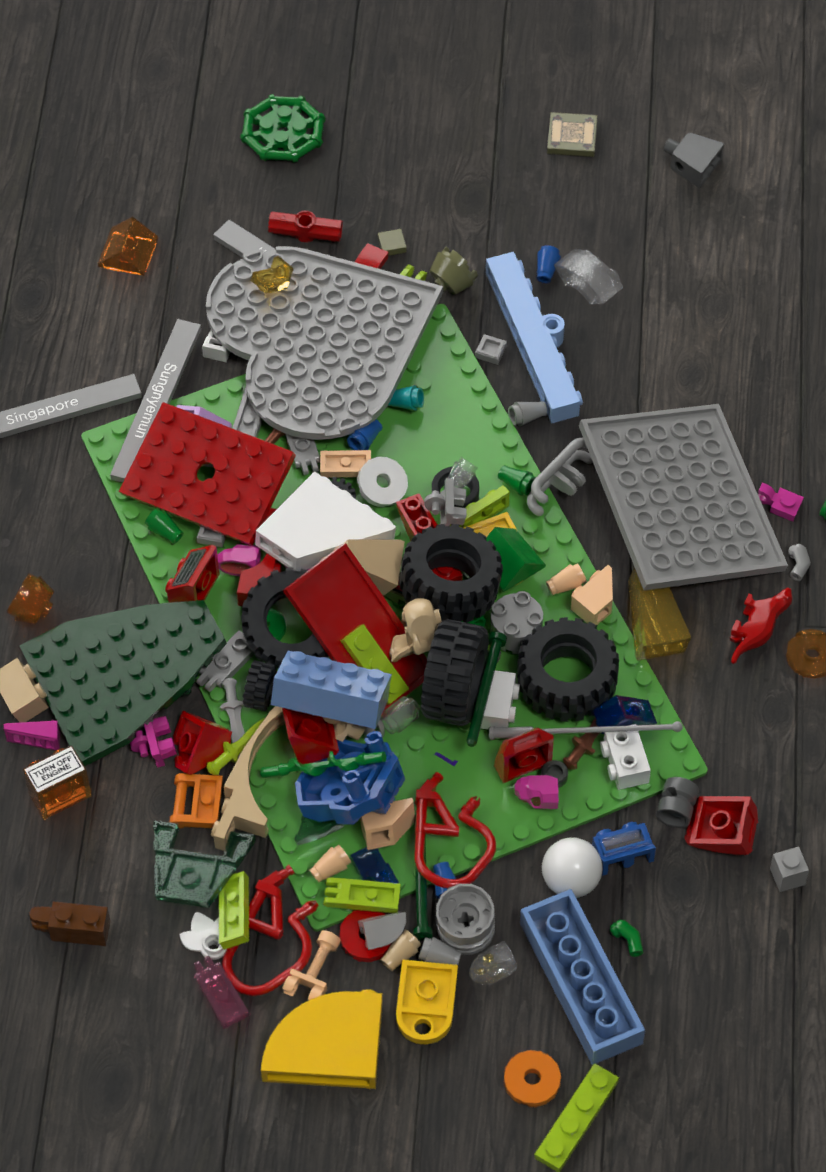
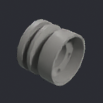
(469, 905)

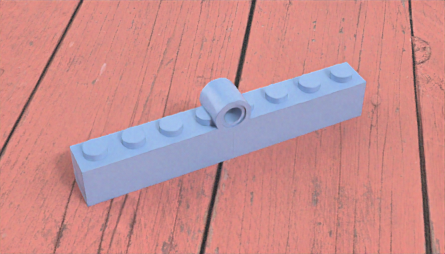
(535, 336)

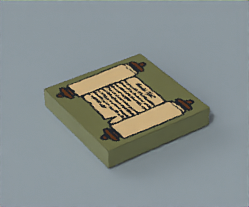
(572, 134)

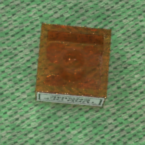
(57, 782)

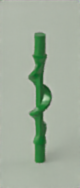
(318, 768)

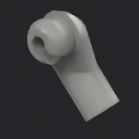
(802, 560)

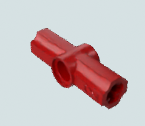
(305, 226)

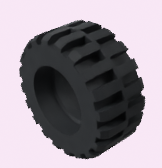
(456, 549)
(255, 614)
(573, 640)
(454, 672)

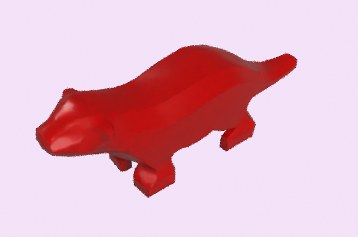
(760, 621)

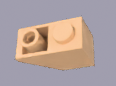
(595, 598)
(386, 829)

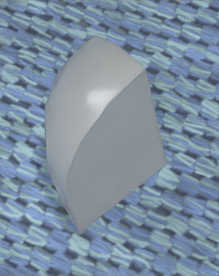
(382, 929)

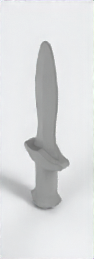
(233, 708)

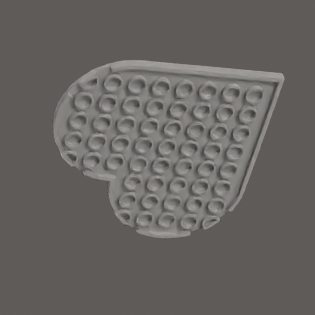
(327, 344)

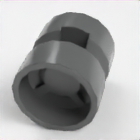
(677, 802)

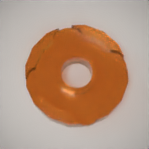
(798, 659)

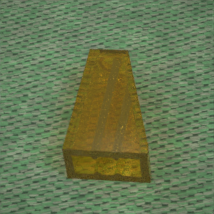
(656, 621)

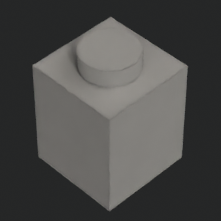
(789, 869)

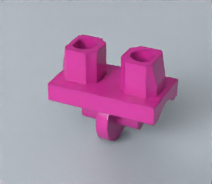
(159, 749)

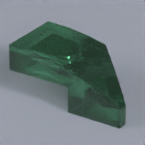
(313, 830)

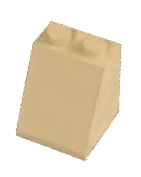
(379, 559)

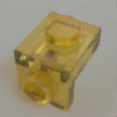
(274, 278)

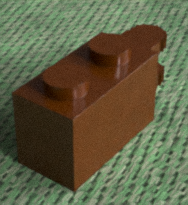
(73, 922)

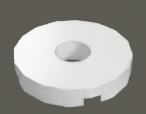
(392, 472)

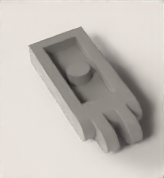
(305, 452)
(226, 662)

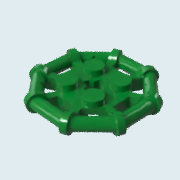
(280, 118)

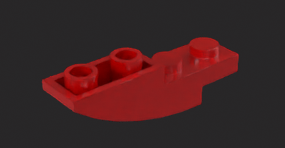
(417, 518)

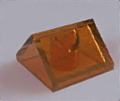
(128, 247)

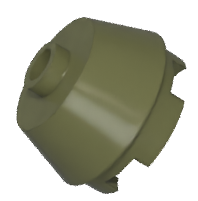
(452, 271)

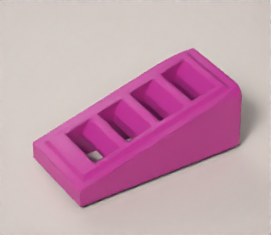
(37, 734)

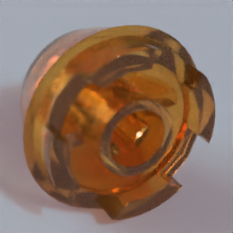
(31, 600)

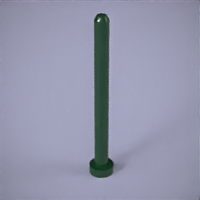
(496, 641)
(422, 929)

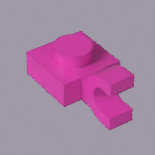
(784, 503)

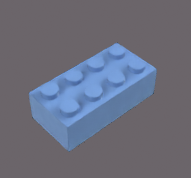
(331, 689)

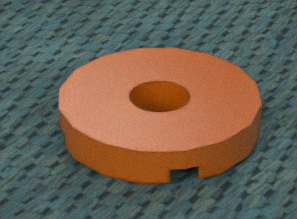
(527, 1063)

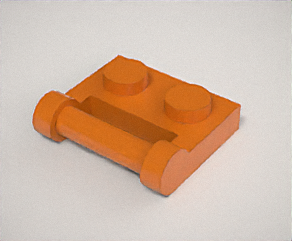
(205, 800)

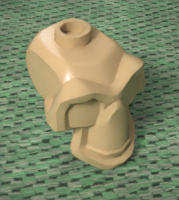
(420, 629)

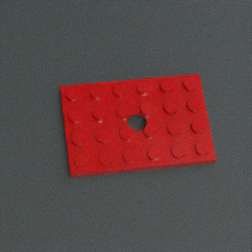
(244, 478)

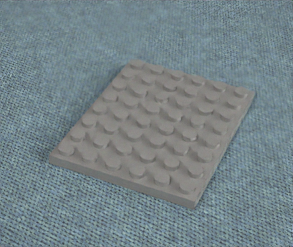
(682, 496)

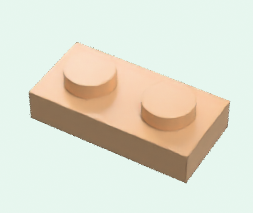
(343, 462)

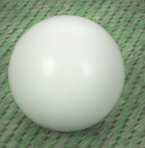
(572, 865)

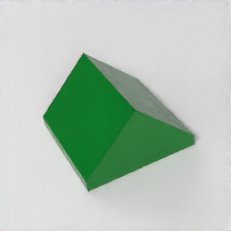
(517, 556)

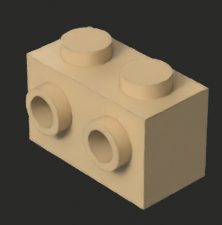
(20, 692)

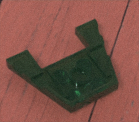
(194, 876)

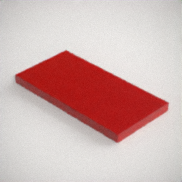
(340, 597)

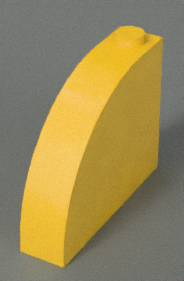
(327, 1042)

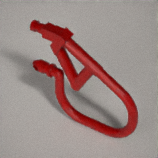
(428, 797)
(269, 888)

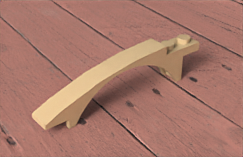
(239, 805)

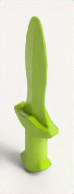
(232, 751)

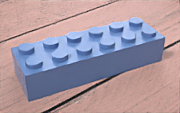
(582, 977)

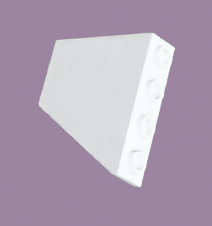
(317, 522)

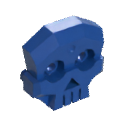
(354, 793)

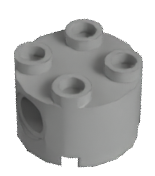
(516, 617)

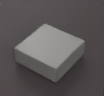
(490, 349)

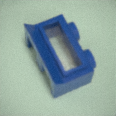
(623, 845)

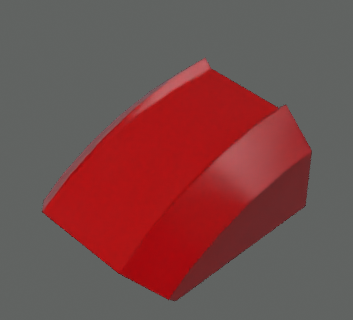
(523, 754)
(723, 824)

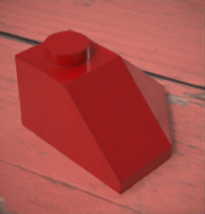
(198, 742)

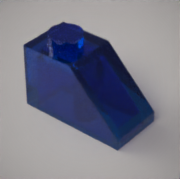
(624, 712)

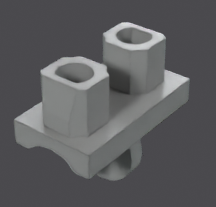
(445, 504)

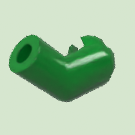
(631, 934)

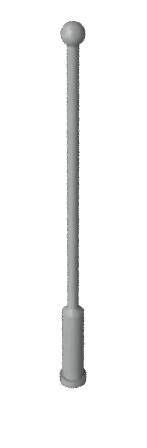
(509, 732)

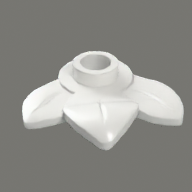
(202, 935)

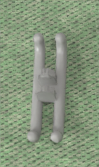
(560, 475)

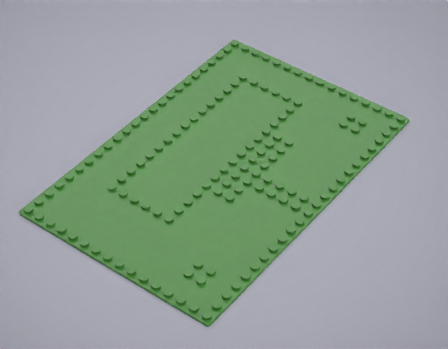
(456, 421)

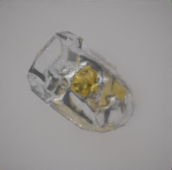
(493, 964)

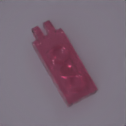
(220, 992)

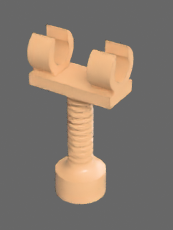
(328, 942)

